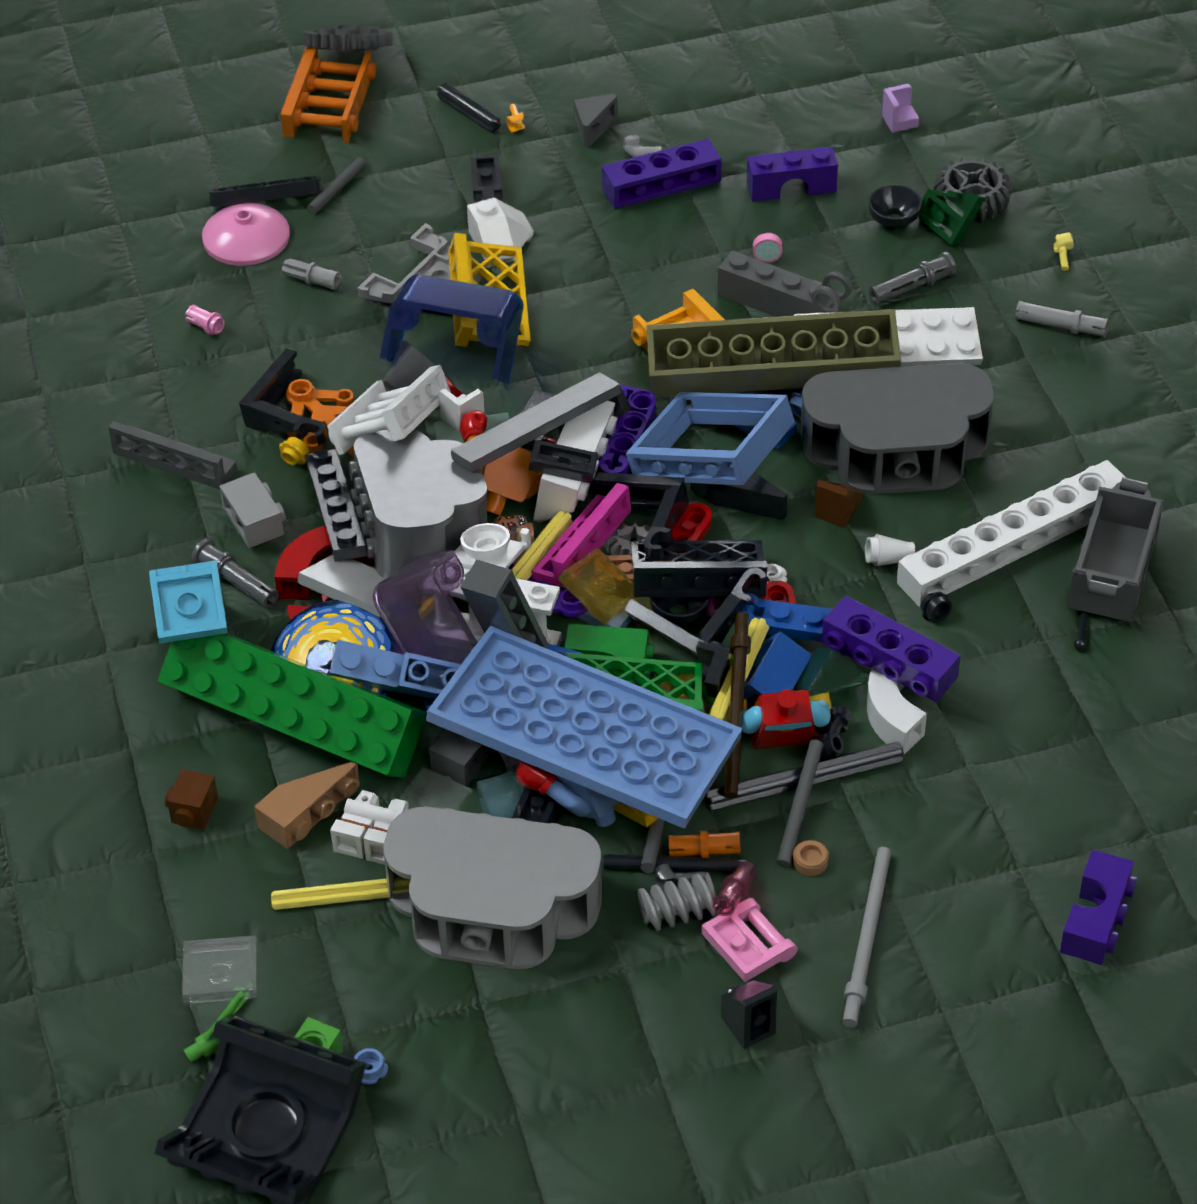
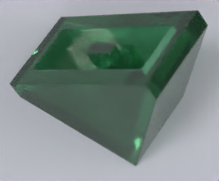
(829, 672)

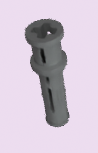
(924, 274)
(234, 573)

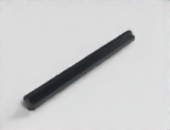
(789, 779)

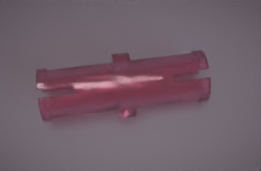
(735, 888)

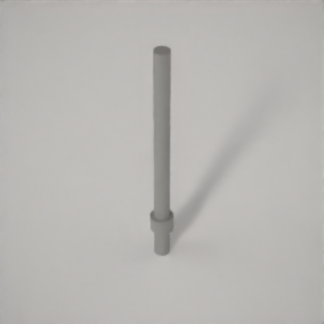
(856, 990)

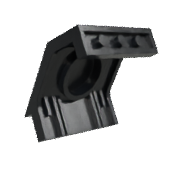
(267, 1112)

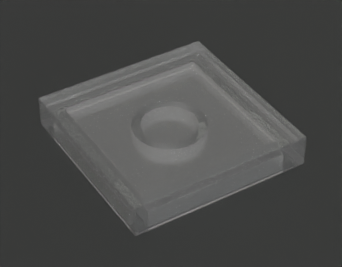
(219, 969)

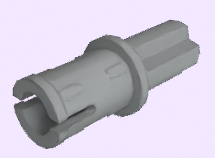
(312, 273)

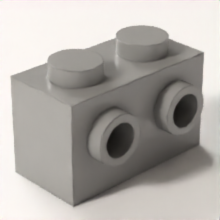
(252, 509)

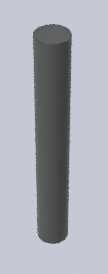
(329, 192)
(652, 846)

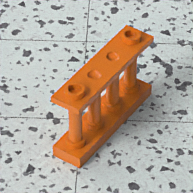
(306, 82)

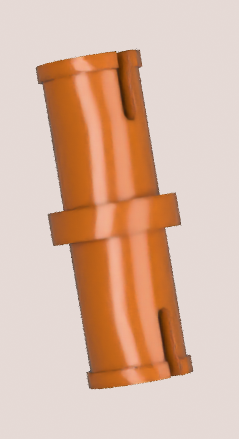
(704, 844)

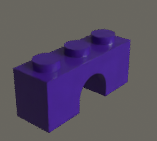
(771, 171)
(1090, 930)

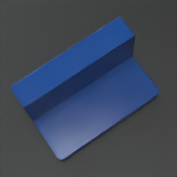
(776, 666)

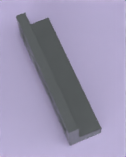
(171, 455)

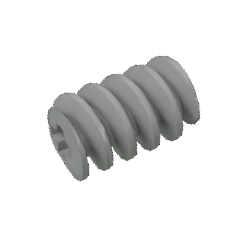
(677, 901)

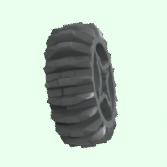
(978, 179)

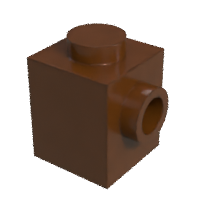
(192, 799)

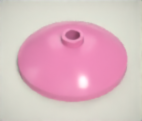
(245, 234)

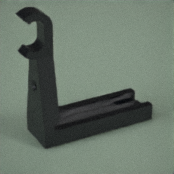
(260, 403)
(652, 492)
(716, 627)

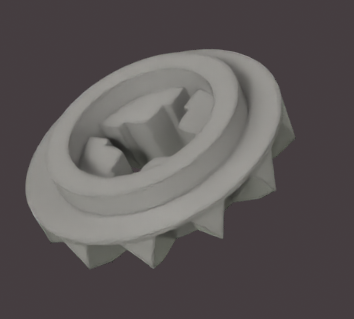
(619, 541)

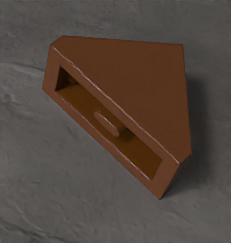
(836, 502)

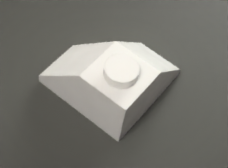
(499, 224)

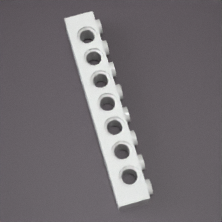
(1005, 535)

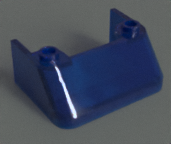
(496, 309)

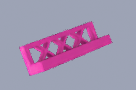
(585, 534)

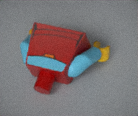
(785, 718)

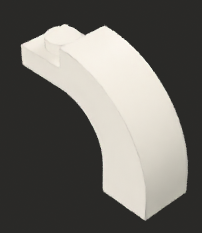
(891, 714)

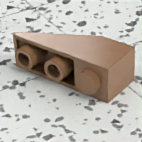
(301, 803)

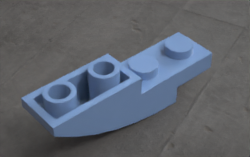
(390, 670)

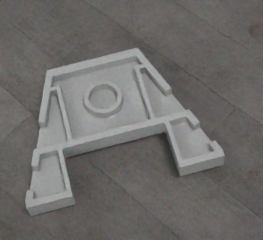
(434, 265)

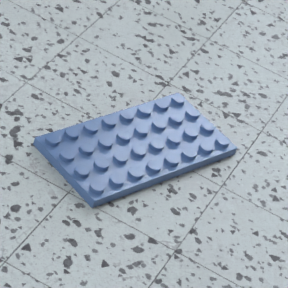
(585, 726)

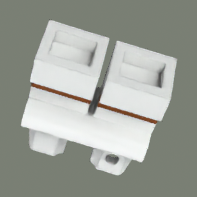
(365, 826)

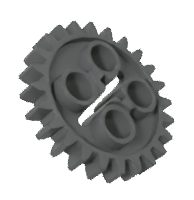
(347, 38)

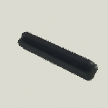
(468, 107)

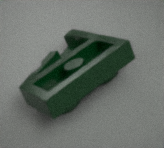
(950, 213)

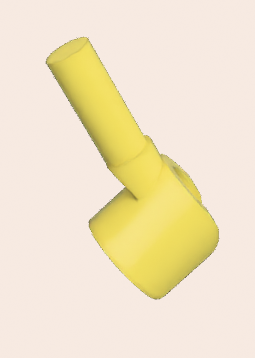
(1063, 243)

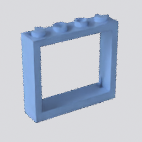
(655, 457)

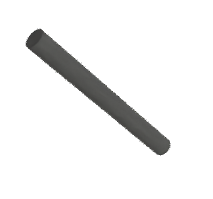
(799, 803)

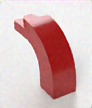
(299, 555)

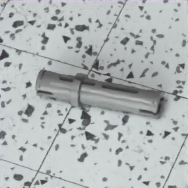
(1072, 321)

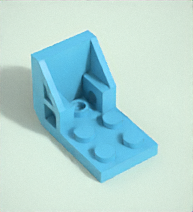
(188, 602)

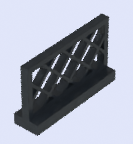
(691, 578)

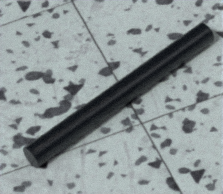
(689, 864)

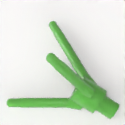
(206, 1043)

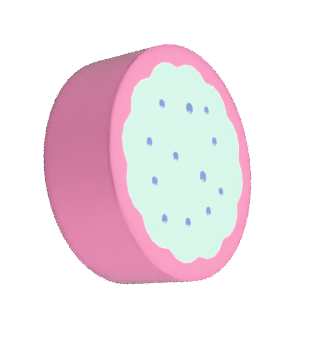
(767, 247)

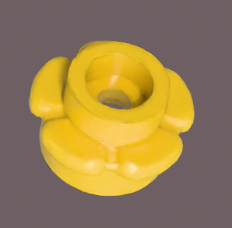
(293, 451)

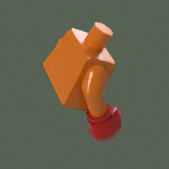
(507, 475)

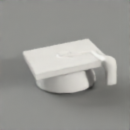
(491, 544)

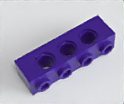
(661, 173)
(890, 648)

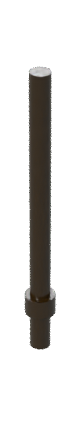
(740, 648)

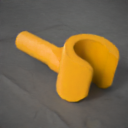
(515, 121)

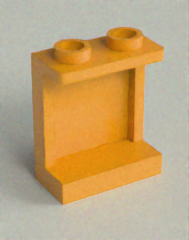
(693, 310)

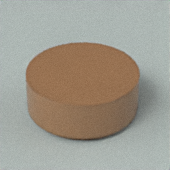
(810, 858)

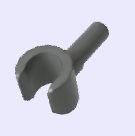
(665, 874)

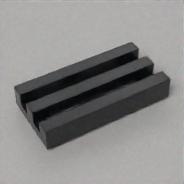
(563, 463)

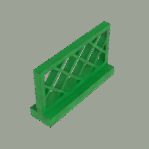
(665, 669)

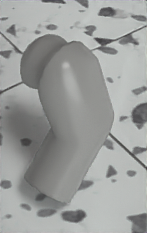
(634, 148)

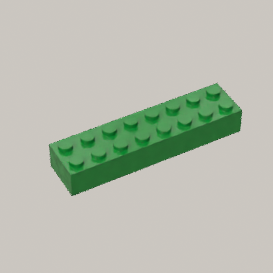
(296, 700)

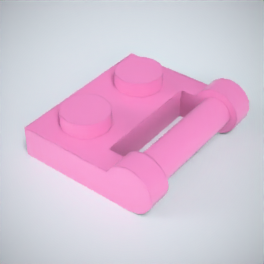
(741, 946)

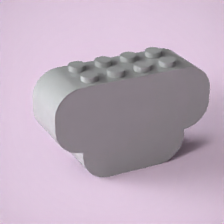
(492, 884)

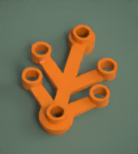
(303, 394)

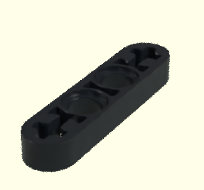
(265, 191)

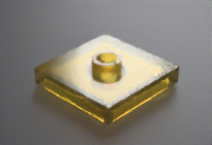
(599, 585)

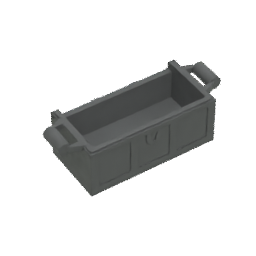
(1116, 551)

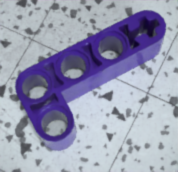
(628, 430)

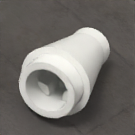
(886, 550)

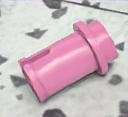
(210, 322)

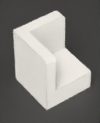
(453, 408)

